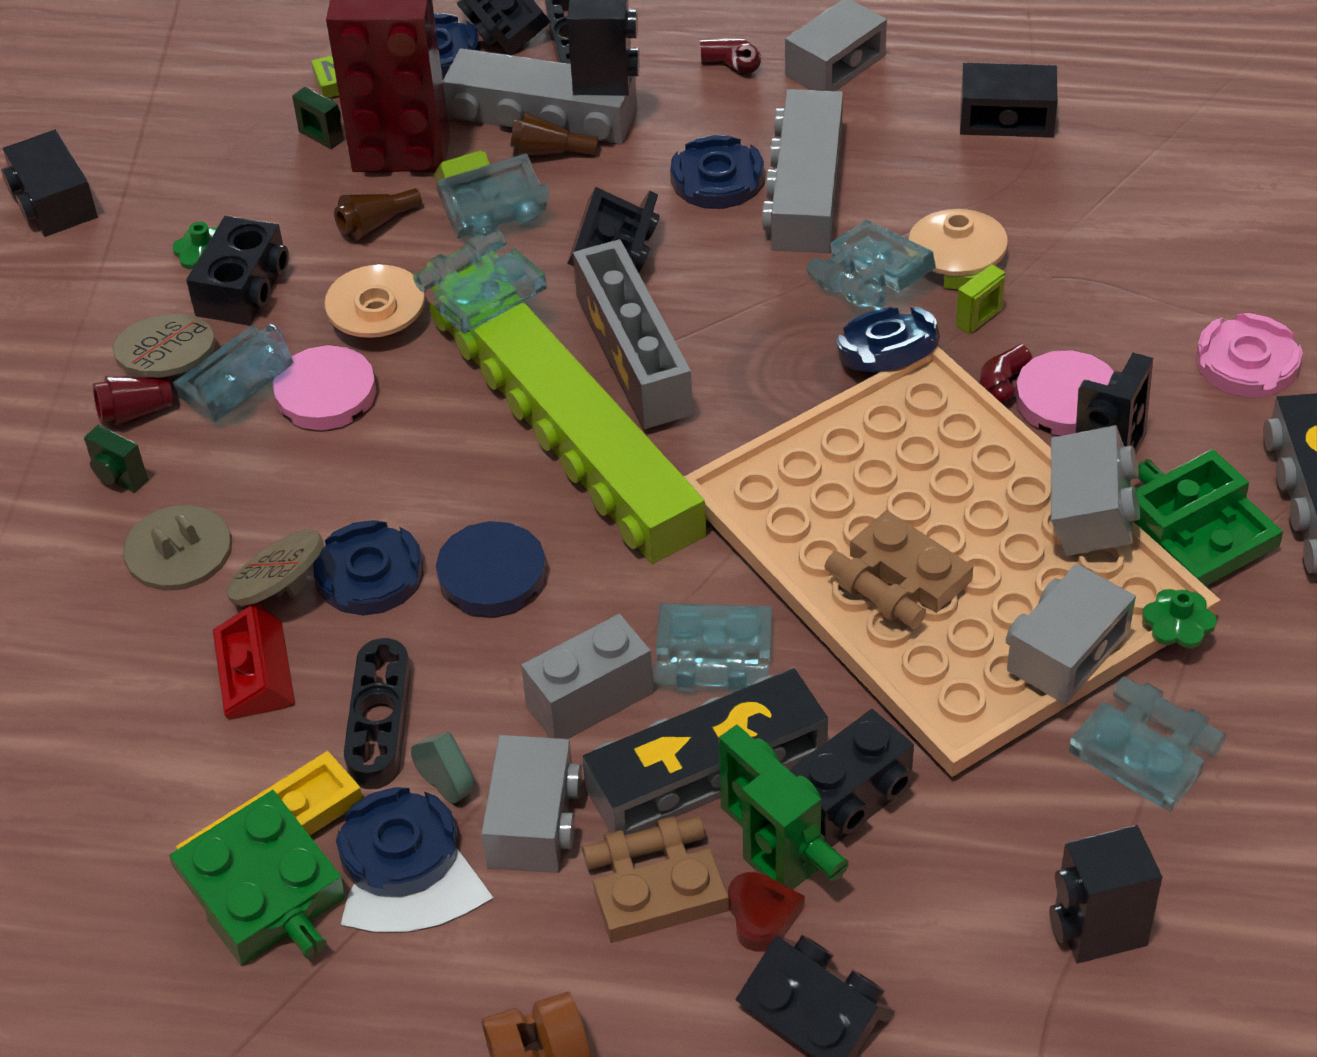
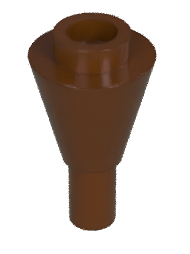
(542, 137)
(363, 213)

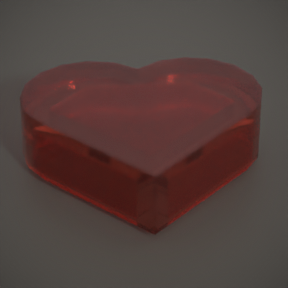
(762, 909)

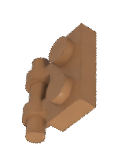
(907, 559)
(659, 893)

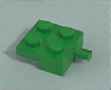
(1204, 516)
(775, 812)
(260, 879)

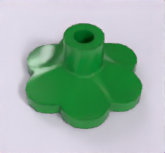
(193, 244)
(1179, 618)

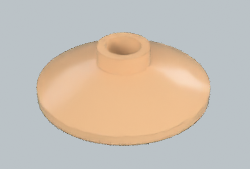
(961, 240)
(374, 301)

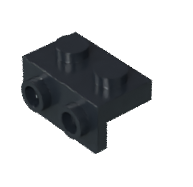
(505, 21)
(612, 219)
(811, 1000)

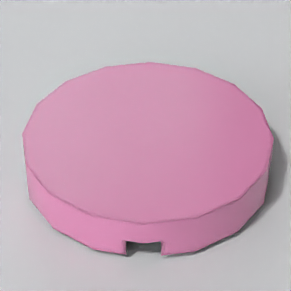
(1248, 356)
(1050, 386)
(325, 387)

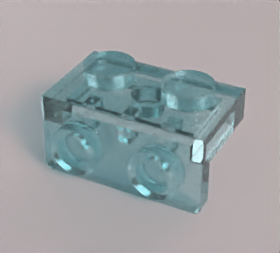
(493, 196)
(235, 371)

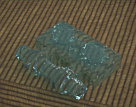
(879, 257)
(486, 291)
(711, 636)
(1140, 756)

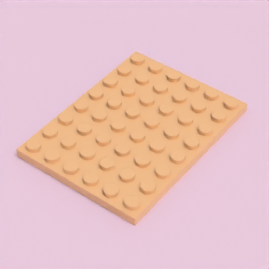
(969, 478)

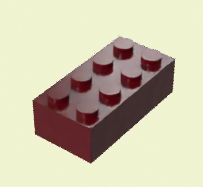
(389, 84)

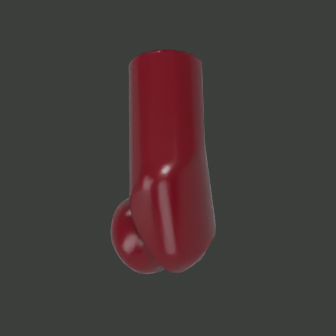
(735, 52)
(999, 369)

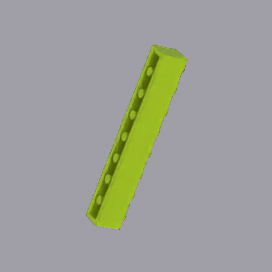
(585, 430)

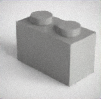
(835, 46)
(1093, 490)
(1069, 632)
(587, 678)
(529, 804)

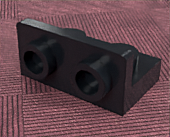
(1119, 403)

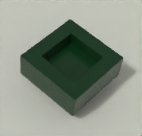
(318, 117)
(115, 459)

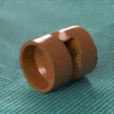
(551, 1023)

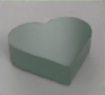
(444, 766)

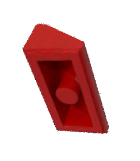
(252, 663)

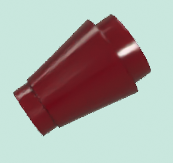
(129, 398)

